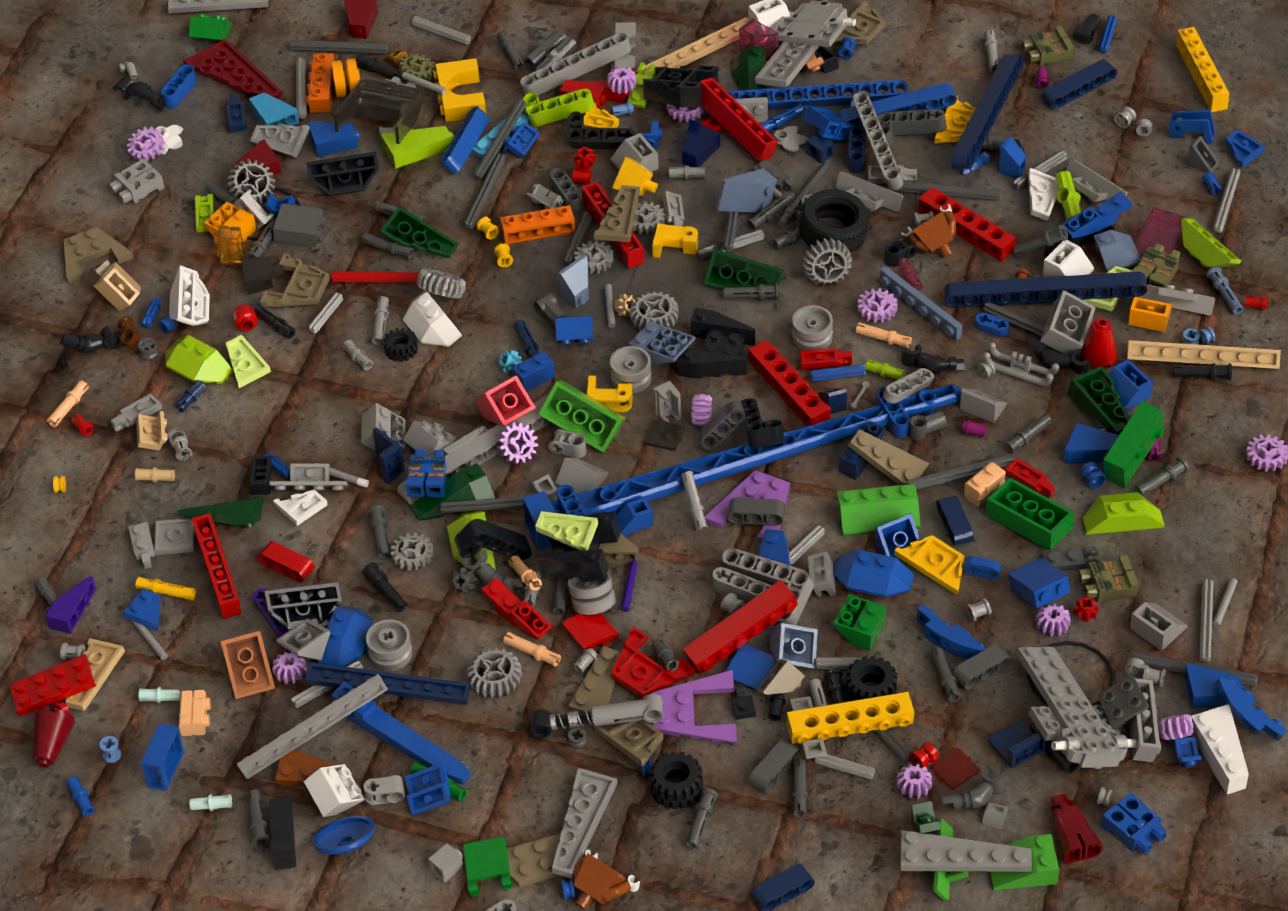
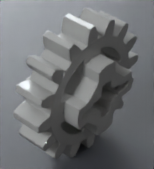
(648, 217)
(598, 256)
(414, 551)

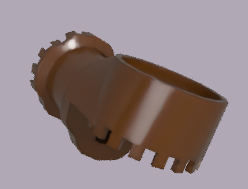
(128, 332)

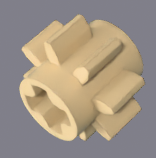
(623, 304)

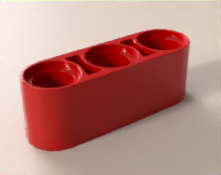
(286, 561)

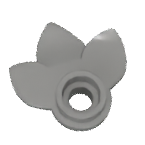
(789, 138)

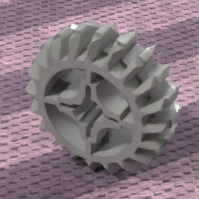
(248, 176)
(823, 257)
(441, 283)
(653, 308)
(494, 678)

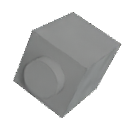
(446, 862)

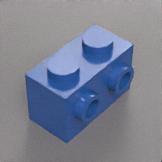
(574, 328)
(535, 371)

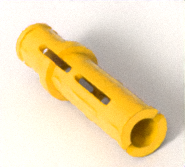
(166, 588)

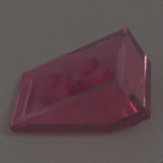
(1160, 228)

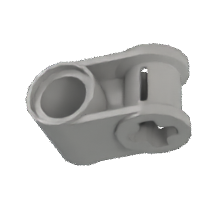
(570, 444)
(385, 790)

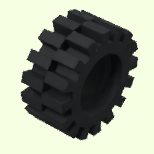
(400, 352)

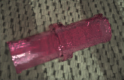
(910, 274)

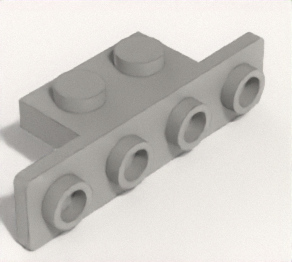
(1091, 183)
(869, 193)
(1181, 300)
(309, 476)

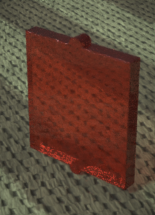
(955, 768)

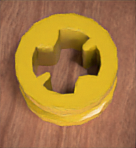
(59, 484)

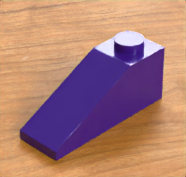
(70, 606)

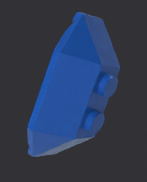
(873, 574)
(347, 636)

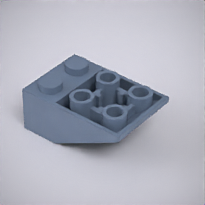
(662, 342)

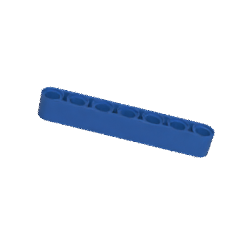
(923, 99)

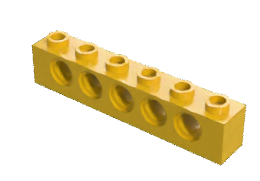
(1202, 69)
(858, 710)

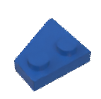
(1243, 147)
(775, 546)
(144, 609)

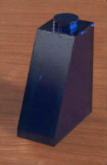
(699, 144)

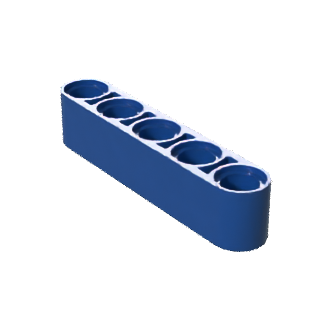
(464, 140)

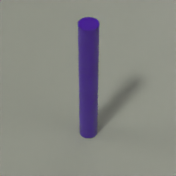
(629, 586)

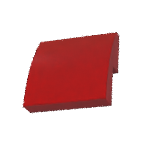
(590, 630)

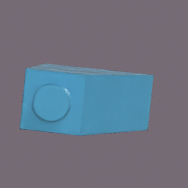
(273, 111)

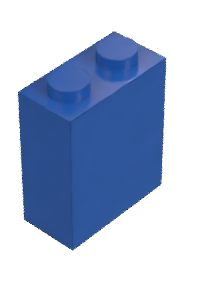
(1039, 582)

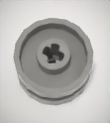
(812, 328)
(632, 367)
(591, 596)
(389, 645)

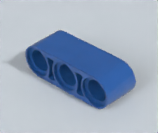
(178, 86)

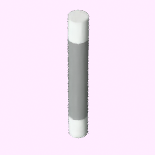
(348, 477)

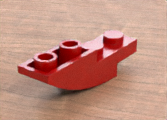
(515, 611)

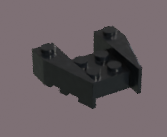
(679, 86)
(721, 349)
(584, 564)

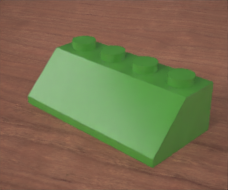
(582, 414)
(869, 508)

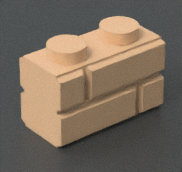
(984, 484)
(193, 713)

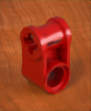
(581, 175)

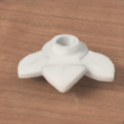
(171, 137)

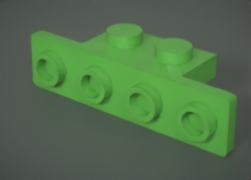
(943, 878)

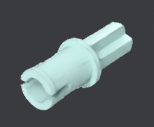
(158, 695)
(211, 802)

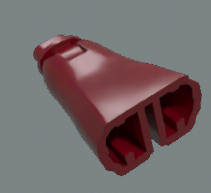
(1074, 834)

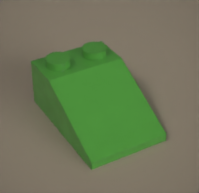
(1044, 866)

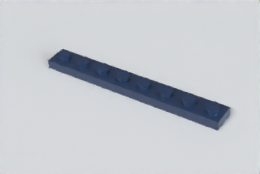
(396, 683)

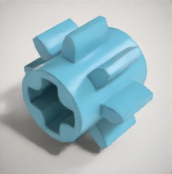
(509, 360)

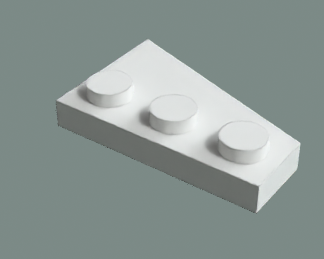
(1042, 193)

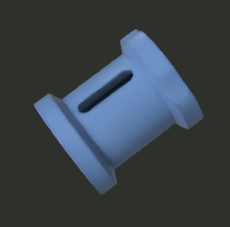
(110, 749)

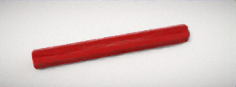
(374, 277)

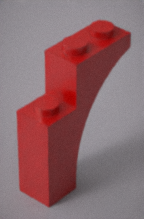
(599, 90)

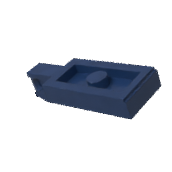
(236, 114)

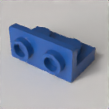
(522, 139)

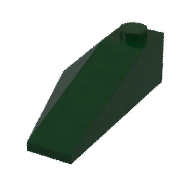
(747, 66)
(1097, 396)

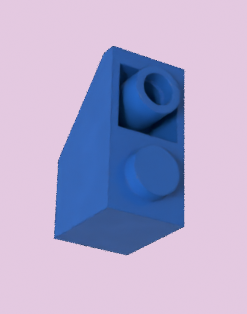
(1011, 159)
(635, 516)

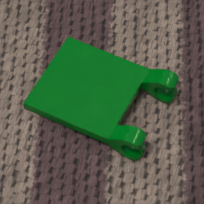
(485, 861)

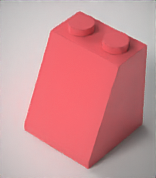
(505, 402)

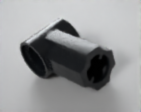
(1086, 31)

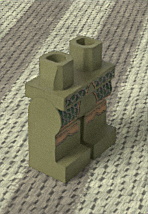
(1048, 47)
(1158, 266)
(1109, 580)

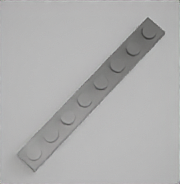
(312, 726)

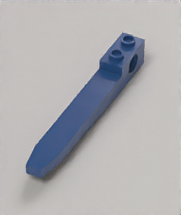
(402, 737)

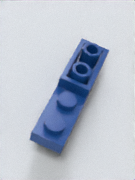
(1097, 218)
(953, 639)
(1241, 706)

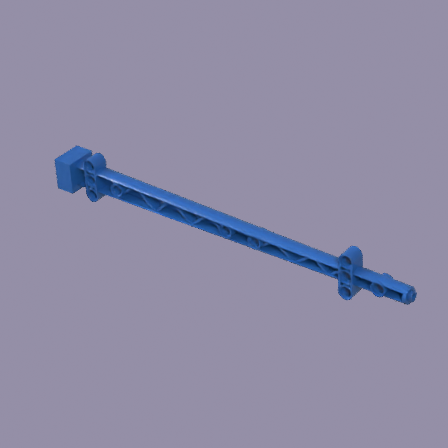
(733, 461)

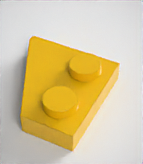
(600, 119)

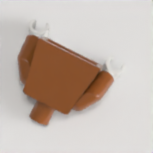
(935, 233)
(599, 881)

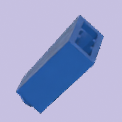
(328, 141)
(1088, 445)
(1202, 686)

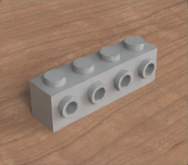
(1145, 726)

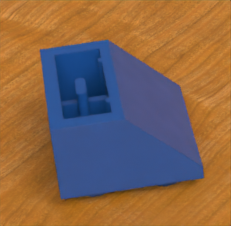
(1131, 384)

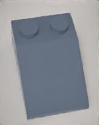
(747, 192)

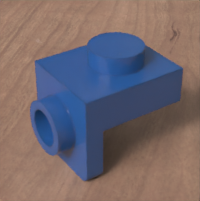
(655, 135)
(273, 205)
(1186, 751)

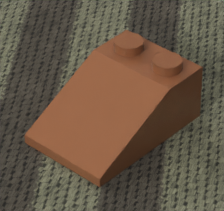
(248, 665)

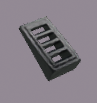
(830, 60)
(260, 487)

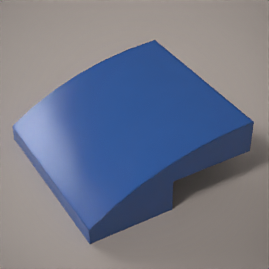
(751, 666)
(428, 789)

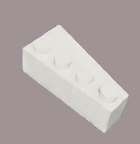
(1221, 747)

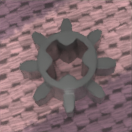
(460, 583)

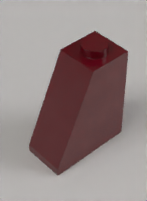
(360, 16)
(261, 153)

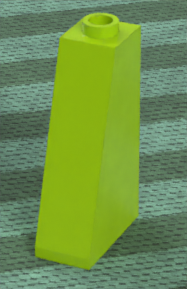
(416, 145)

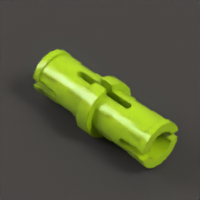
(884, 370)

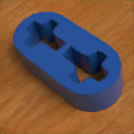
(992, 324)
(982, 567)

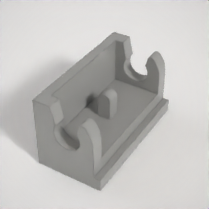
(248, 204)
(667, 401)
(822, 573)

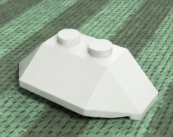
(189, 298)
(430, 322)

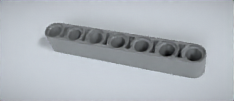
(576, 64)
(878, 140)

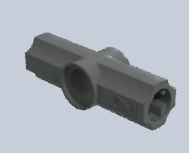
(542, 48)
(563, 50)

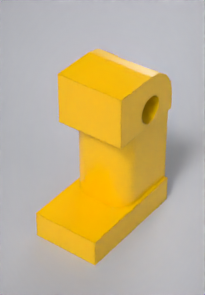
(675, 237)
(611, 397)

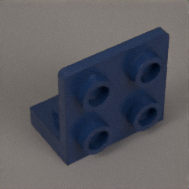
(389, 455)
(1017, 743)

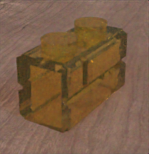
(230, 245)

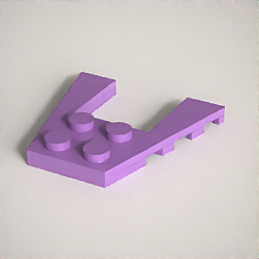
(754, 486)
(679, 709)

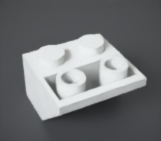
(768, 12)
(1067, 260)
(333, 789)

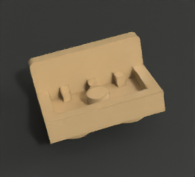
(151, 431)

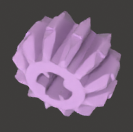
(621, 80)
(701, 409)
(1053, 620)
(289, 667)
(1176, 726)
(914, 781)

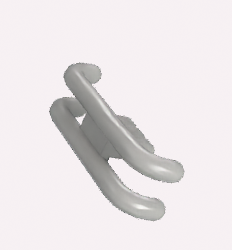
(1019, 367)

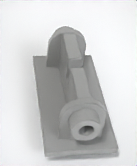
(540, 196)

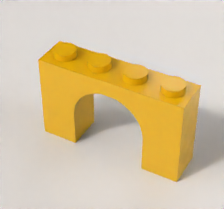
(453, 74)

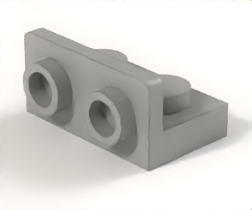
(756, 108)

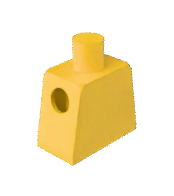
(635, 174)

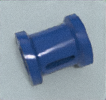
(847, 48)

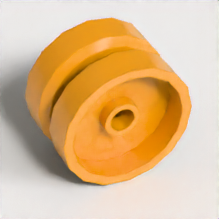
(343, 78)

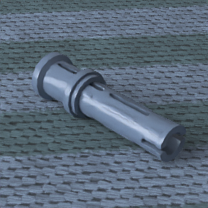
(1221, 284)

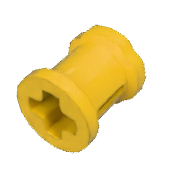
(490, 230)
(504, 259)

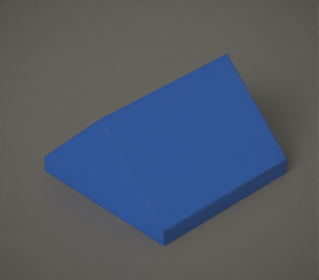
(896, 534)

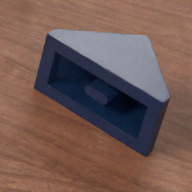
(835, 398)

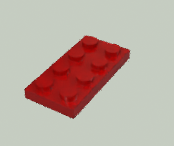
(52, 685)

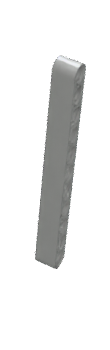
(481, 448)

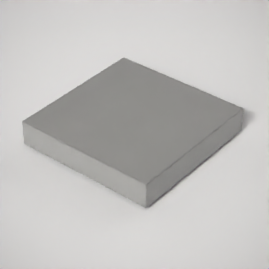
(174, 536)

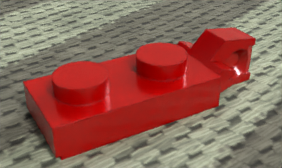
(824, 358)
(1030, 477)

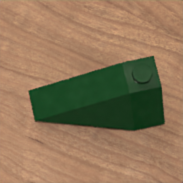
(415, 233)
(736, 271)
(463, 486)
(238, 512)

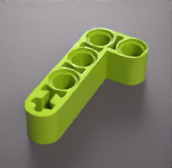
(558, 107)

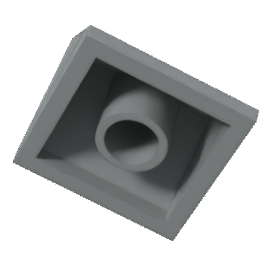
(981, 404)
(580, 475)
(306, 639)

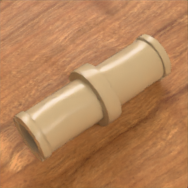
(155, 474)

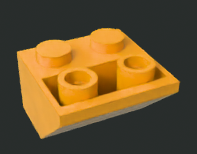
(232, 216)
(1149, 314)

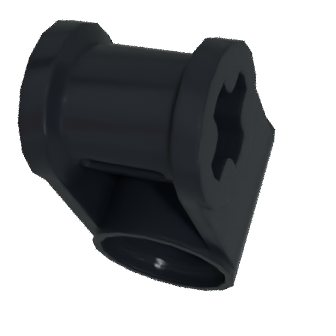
(898, 250)

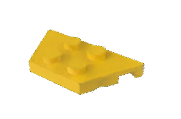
(956, 118)
(934, 560)

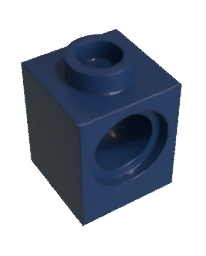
(819, 148)

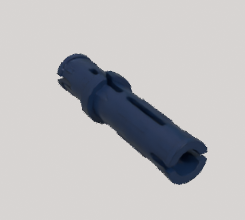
(531, 347)

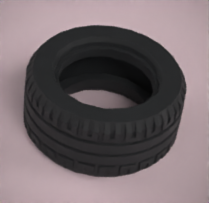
(838, 205)

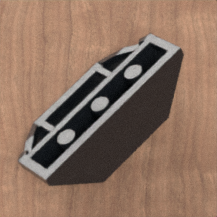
(343, 173)
(297, 604)

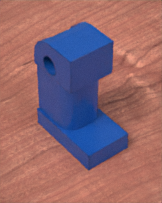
(1192, 122)

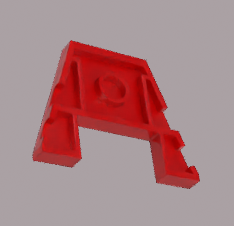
(641, 673)

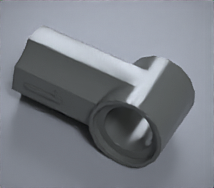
(549, 307)
(922, 425)

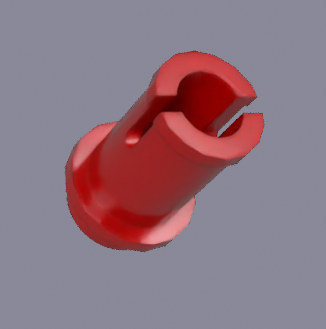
(1256, 302)
(84, 426)

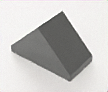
(1201, 156)

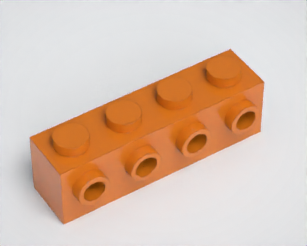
(321, 83)
(537, 224)

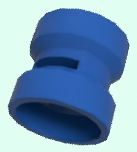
(1092, 475)

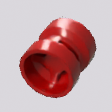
(926, 754)

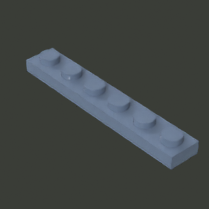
(921, 303)

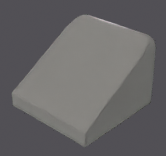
(544, 484)
(995, 815)

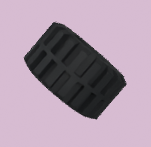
(870, 671)
(676, 767)

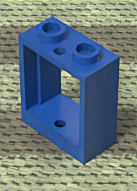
(162, 757)

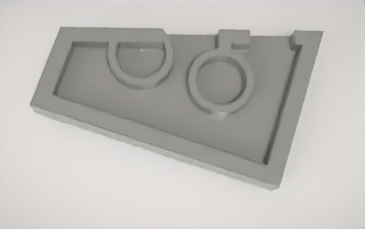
(283, 139)

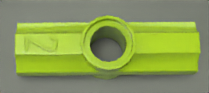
(1067, 194)

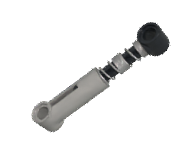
(647, 709)

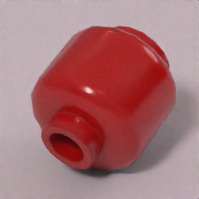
(244, 318)

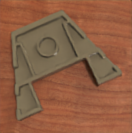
(89, 246)
(303, 288)

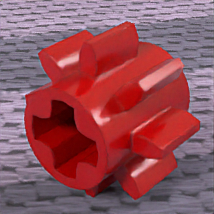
(584, 158)
(1086, 609)

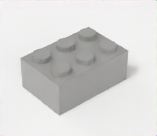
(1067, 323)

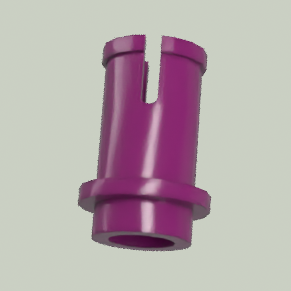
(1042, 80)
(974, 428)
(1155, 451)

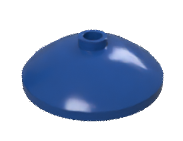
(344, 835)

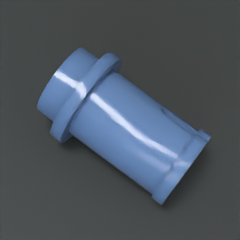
(623, 109)

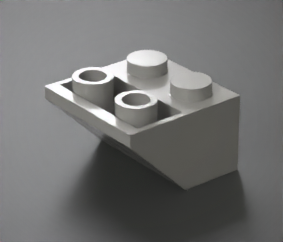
(637, 149)
(385, 421)
(428, 437)
(1156, 625)

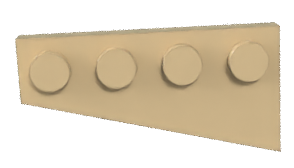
(102, 660)

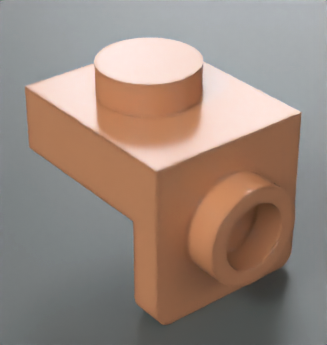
(813, 64)

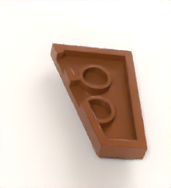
(297, 767)

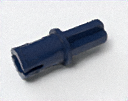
(190, 395)

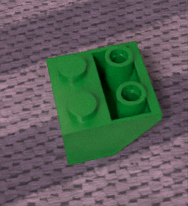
(209, 28)
(860, 621)

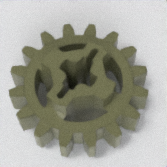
(417, 66)

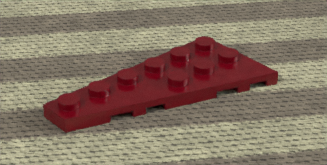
(230, 67)

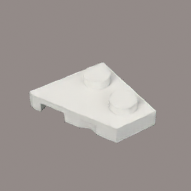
(301, 506)

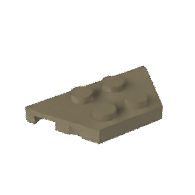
(867, 25)
(634, 739)
(533, 860)

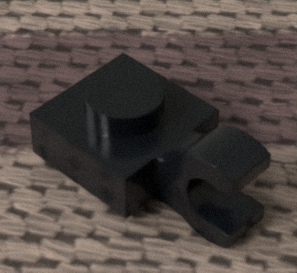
(742, 705)

